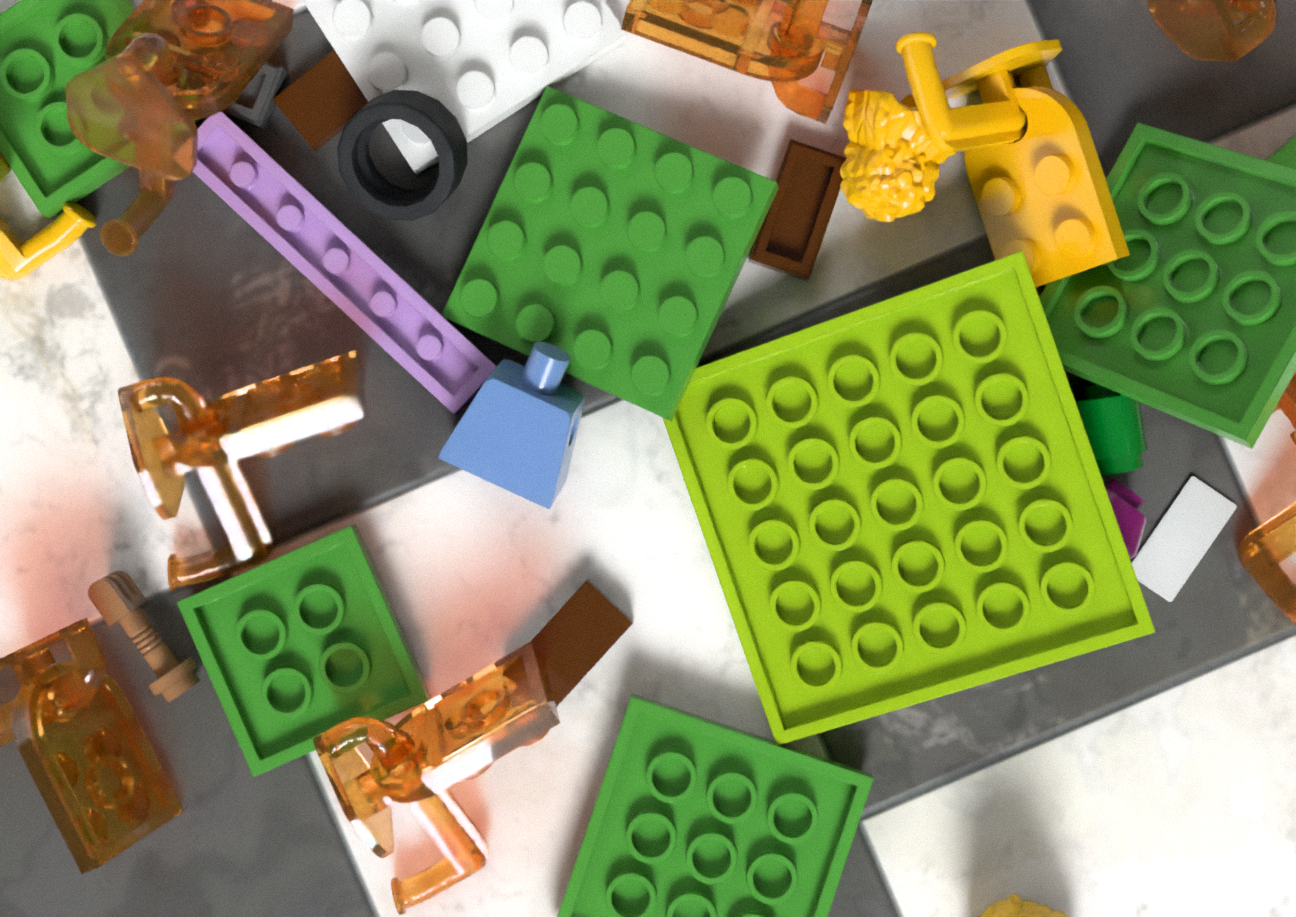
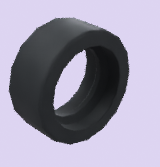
(370, 186)

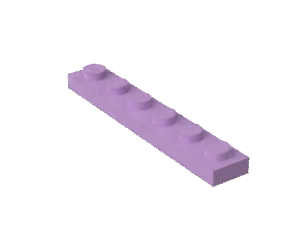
(339, 263)

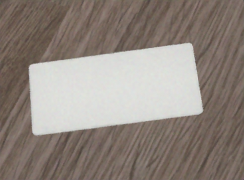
(1182, 538)

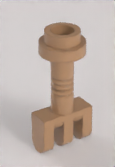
(121, 601)

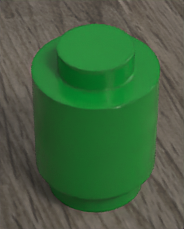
(1113, 429)

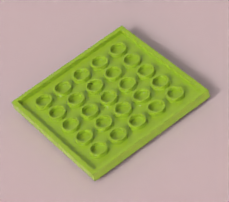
(904, 503)

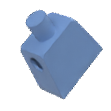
(521, 427)

